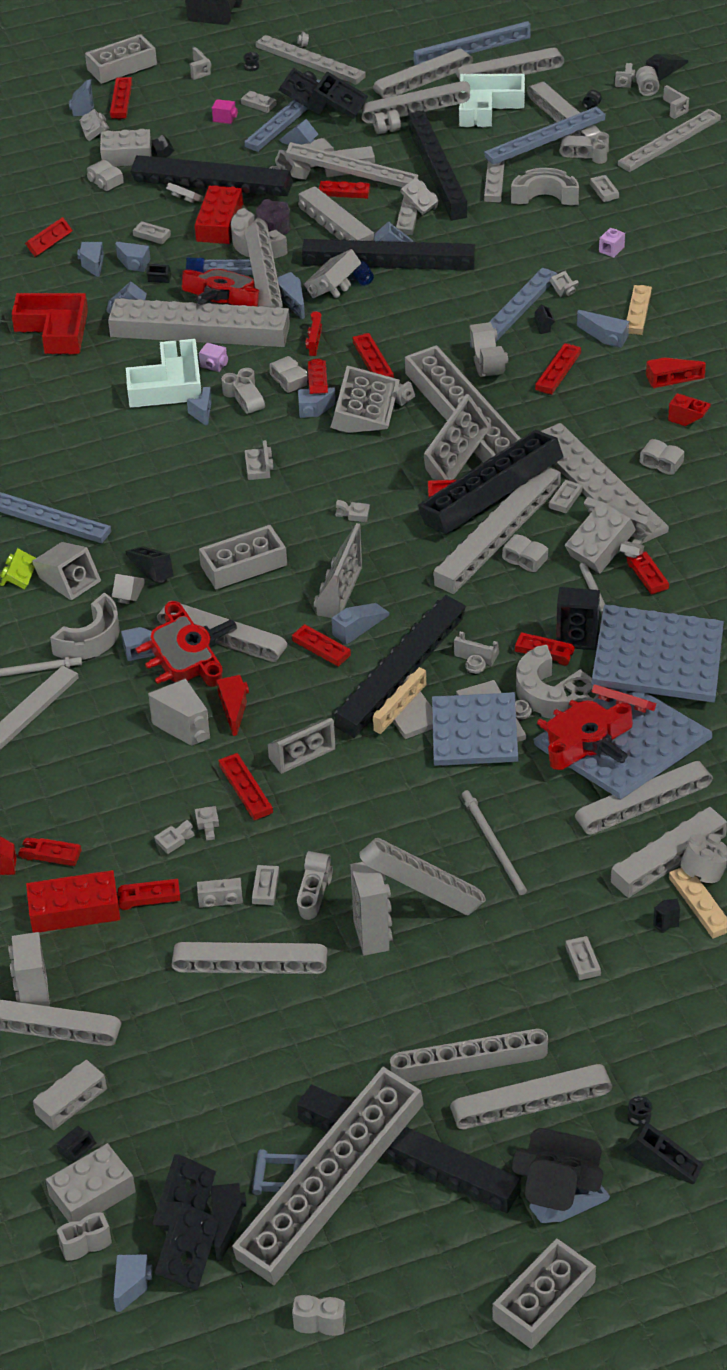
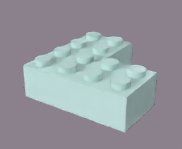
(490, 92)
(168, 382)

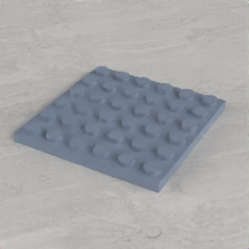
(658, 653)
(651, 744)

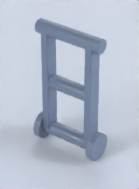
(262, 1159)

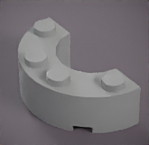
(545, 181)
(244, 219)
(489, 358)
(92, 639)
(529, 686)

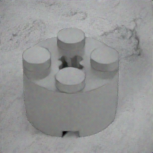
(705, 858)

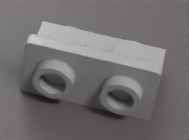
(258, 462)
(219, 892)

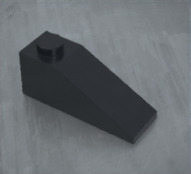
(665, 64)
(152, 563)
(663, 1154)
(227, 1207)

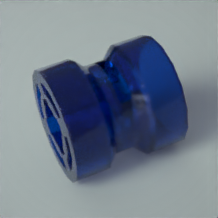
(363, 274)

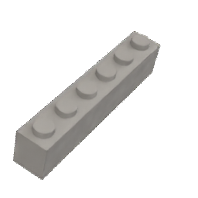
(333, 216)
(664, 853)

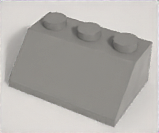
(302, 745)

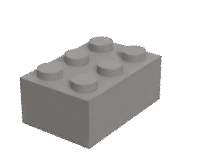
(122, 146)
(600, 537)
(29, 969)
(91, 1184)

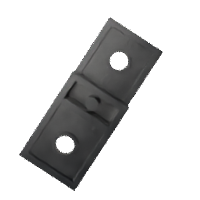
(318, 94)
(186, 1222)

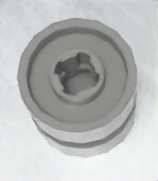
(647, 81)
(392, 122)

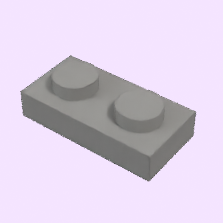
(258, 101)
(604, 188)
(189, 195)
(151, 232)
(565, 496)
(265, 885)
(583, 958)

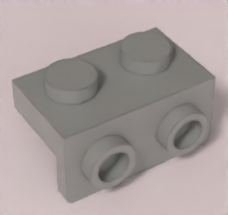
(93, 124)
(420, 196)

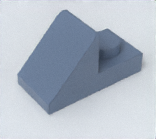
(201, 407)

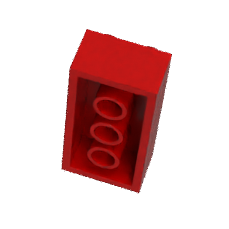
(216, 213)
(73, 901)

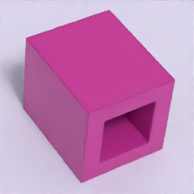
(224, 111)

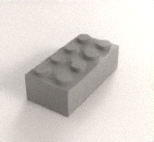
(120, 58)
(243, 556)
(371, 908)
(544, 1293)

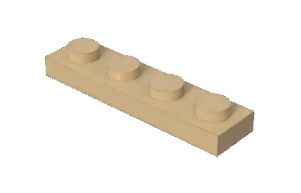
(638, 308)
(397, 703)
(700, 902)

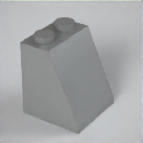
(67, 569)
(180, 712)

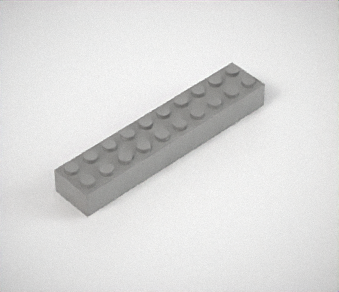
(201, 322)
(445, 389)
(327, 1175)

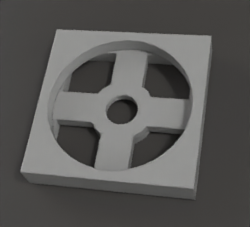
(568, 684)

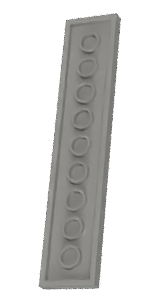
(599, 482)

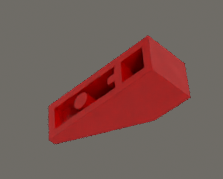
(673, 371)
(232, 695)

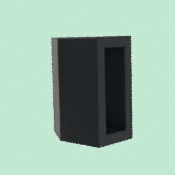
(162, 147)
(158, 273)
(544, 319)
(666, 915)
(75, 1144)

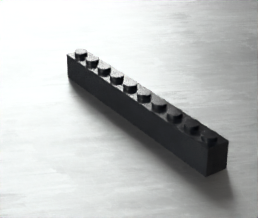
(437, 165)
(206, 174)
(393, 254)
(401, 663)
(423, 1155)

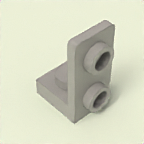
(200, 66)
(678, 102)

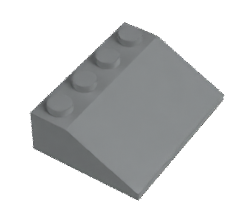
(364, 401)
(456, 441)
(341, 577)

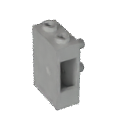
(333, 274)

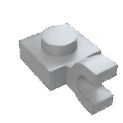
(355, 512)
(633, 548)
(207, 819)
(173, 838)

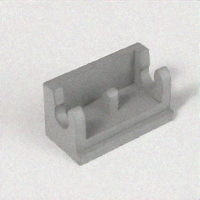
(466, 648)

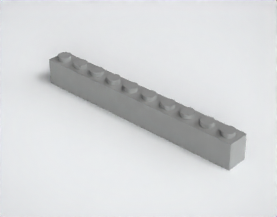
(495, 530)

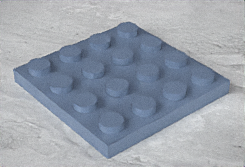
(474, 729)

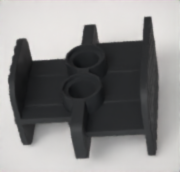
(211, 10)
(558, 1166)

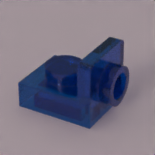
(195, 264)

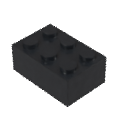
(578, 617)

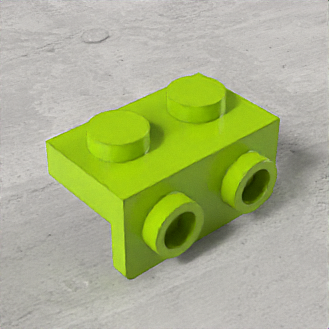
(19, 569)

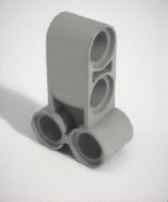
(595, 147)
(243, 389)
(319, 874)

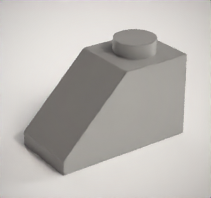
(127, 588)

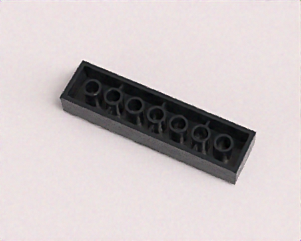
(490, 481)

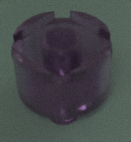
(275, 215)

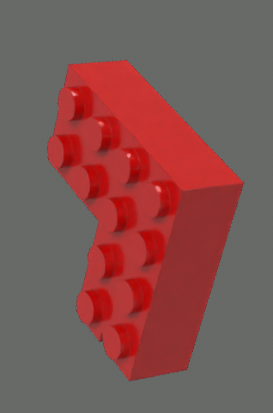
(56, 315)

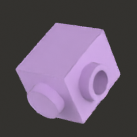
(612, 242)
(213, 357)

